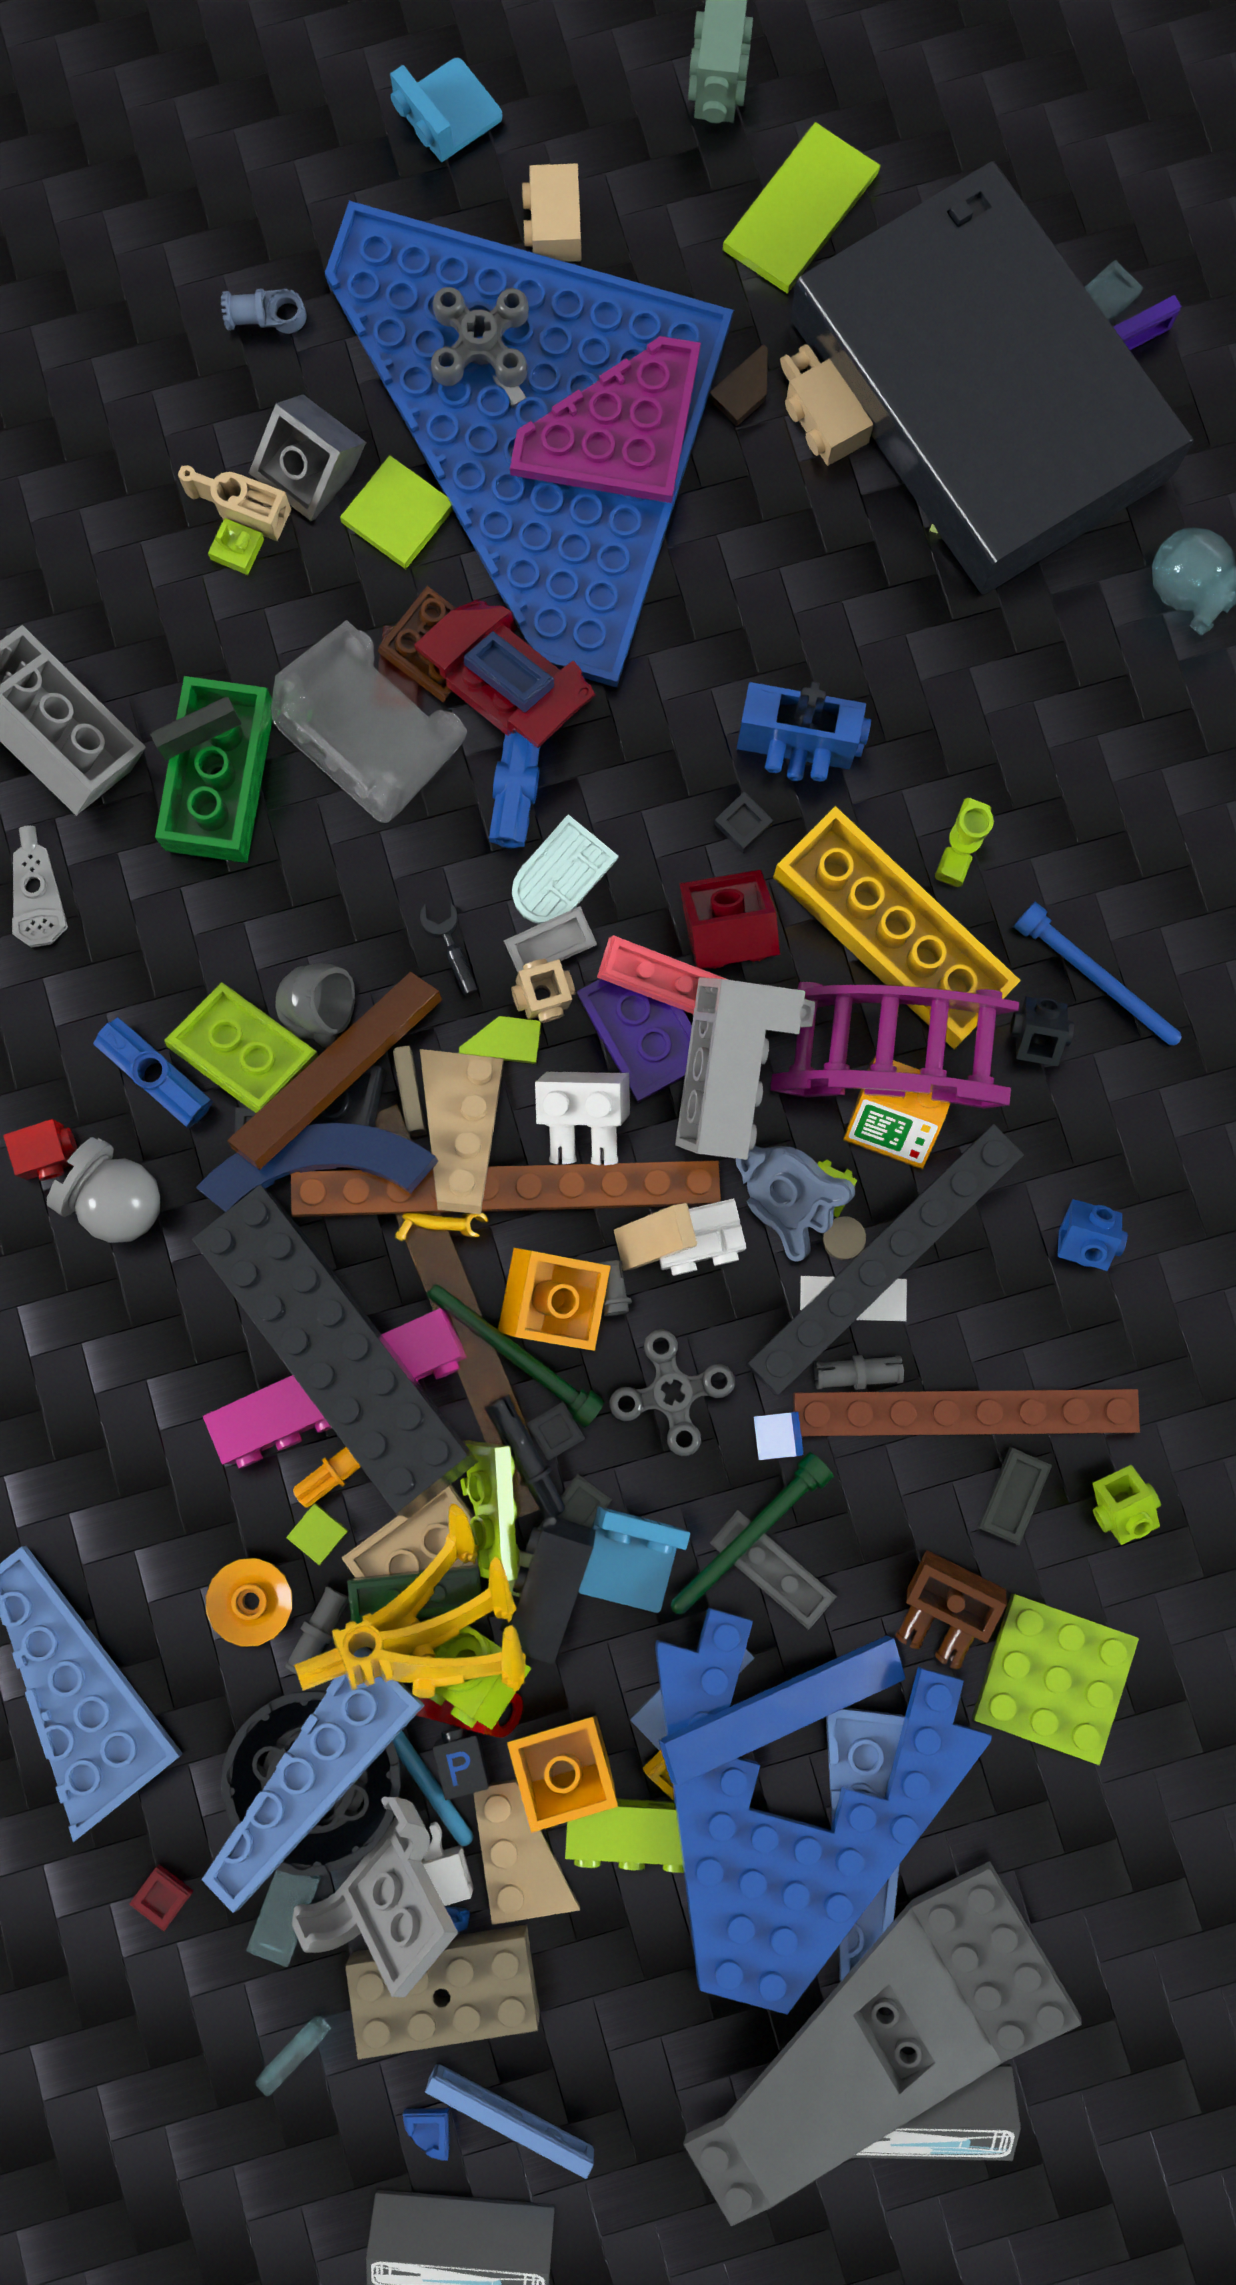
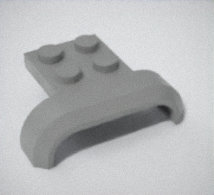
(388, 1903)

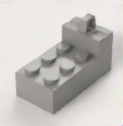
(60, 725)
(727, 1059)

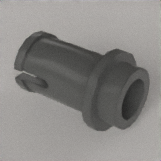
(615, 1298)

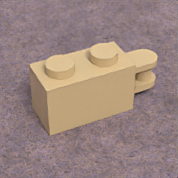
(824, 406)

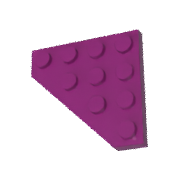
(619, 431)

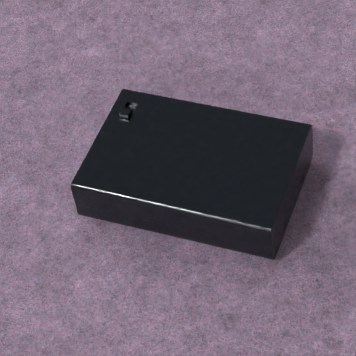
(990, 377)

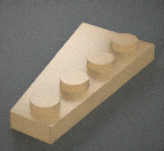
(461, 1120)

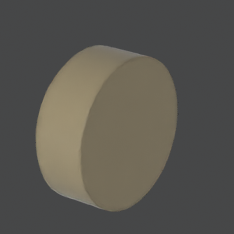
(844, 1238)

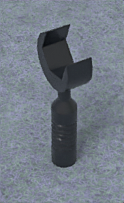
(454, 953)

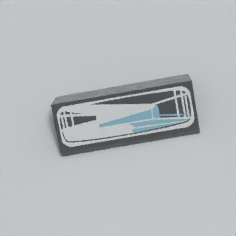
(968, 2125)
(458, 2241)

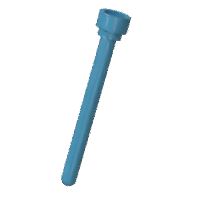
(432, 1790)

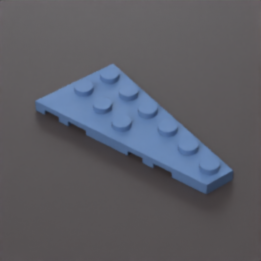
(82, 1705)

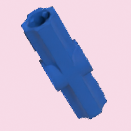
(514, 791)
(135, 1055)

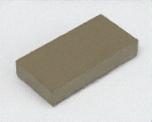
(409, 1091)

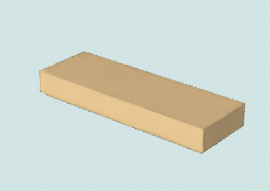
(655, 1236)

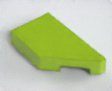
(507, 1039)

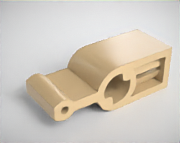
(256, 506)

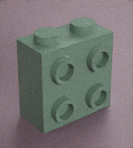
(720, 59)

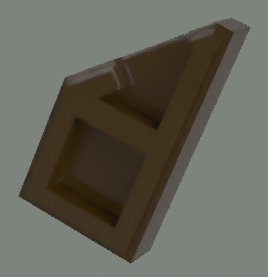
(743, 389)

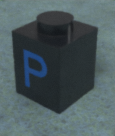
(461, 1763)

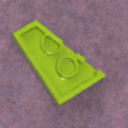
(495, 1510)

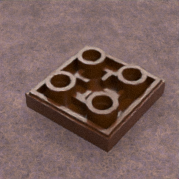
(400, 648)

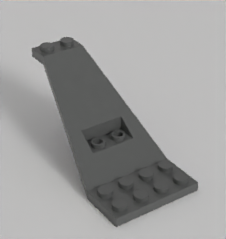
(962, 1993)

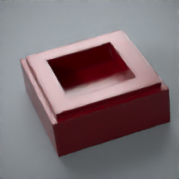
(161, 1897)

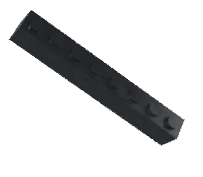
(884, 1260)

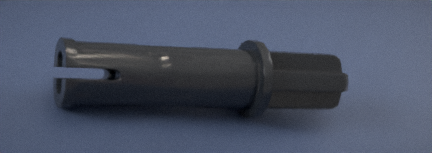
(525, 1456)

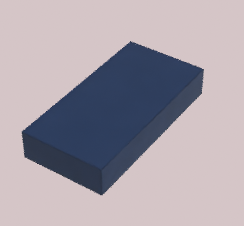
(509, 671)

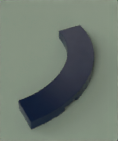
(319, 1149)

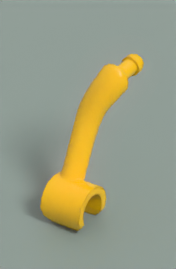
(440, 1223)

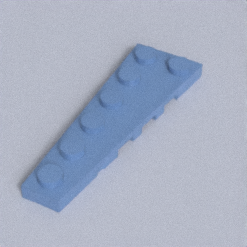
(862, 1758)
(321, 1765)

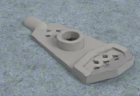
(35, 906)

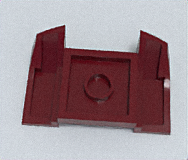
(464, 629)

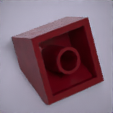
(730, 919)

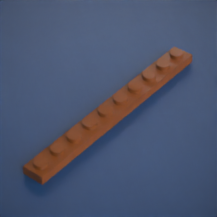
(515, 1189)

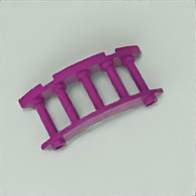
(883, 1077)

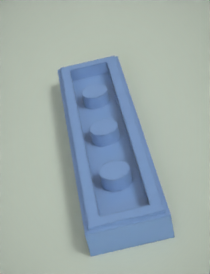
(511, 2120)

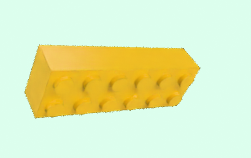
(888, 919)

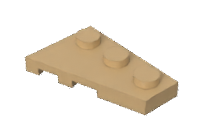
(518, 1864)

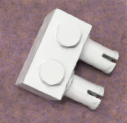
(582, 1099)

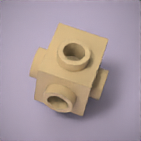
(547, 976)

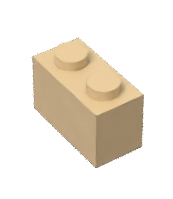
(554, 211)

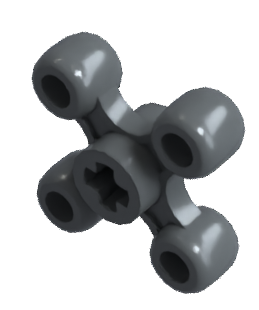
(509, 312)
(691, 1388)

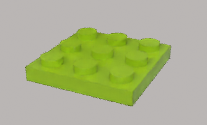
(1055, 1678)

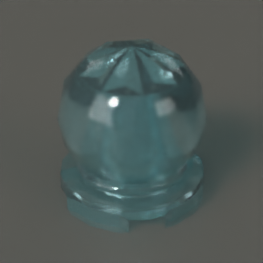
(1196, 574)

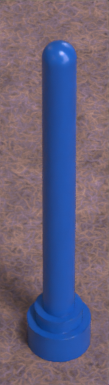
(1036, 924)

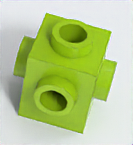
(1126, 1505)

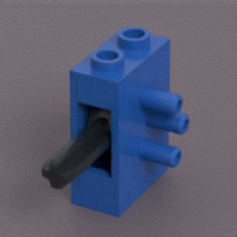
(802, 728)

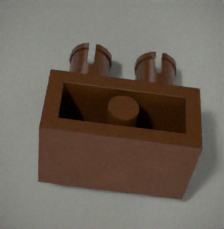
(956, 1598)

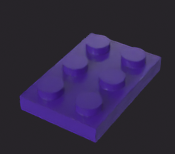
(640, 1034)

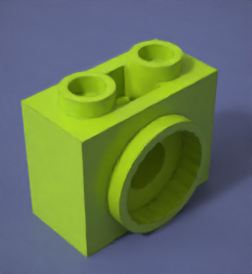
(477, 1698)

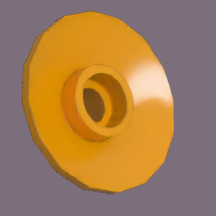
(227, 1604)

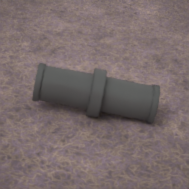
(858, 1372)
(319, 1628)

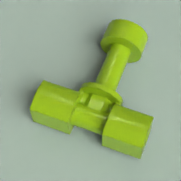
(965, 837)

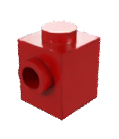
(40, 1150)

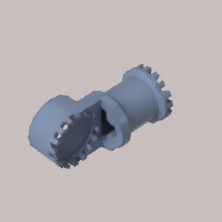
(262, 309)

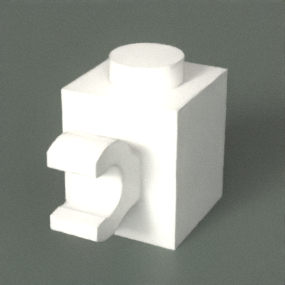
(447, 1869)

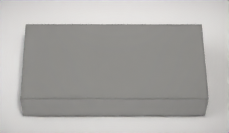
(551, 940)

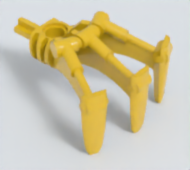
(398, 1633)

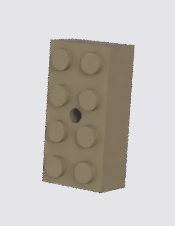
(488, 1990)

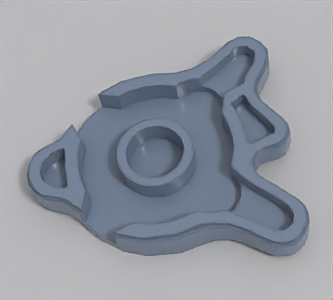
(792, 1194)

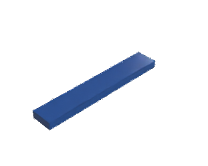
(781, 1710)

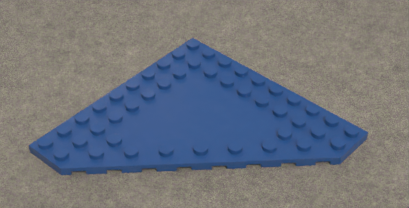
(558, 553)

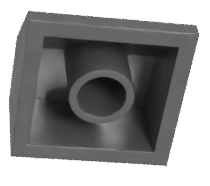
(306, 455)

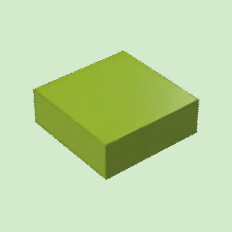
(317, 1534)

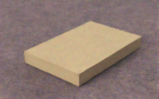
(408, 1542)

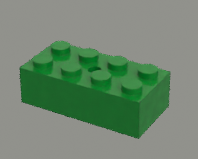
(217, 811)

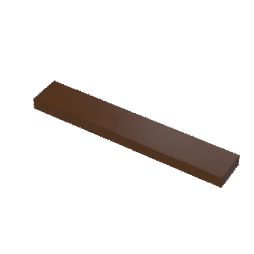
(334, 1070)

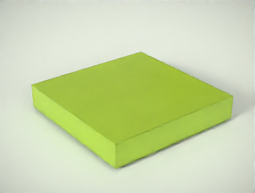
(397, 512)

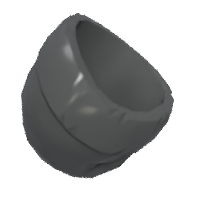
(316, 1002)

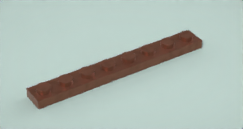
(967, 1412)

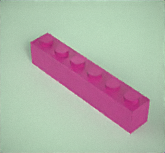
(285, 1410)

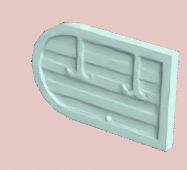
(560, 872)

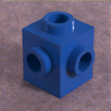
(1091, 1235)

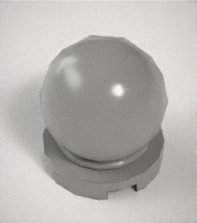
(110, 1196)

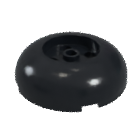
(358, 1815)

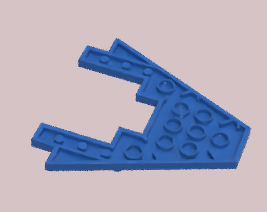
(778, 1892)

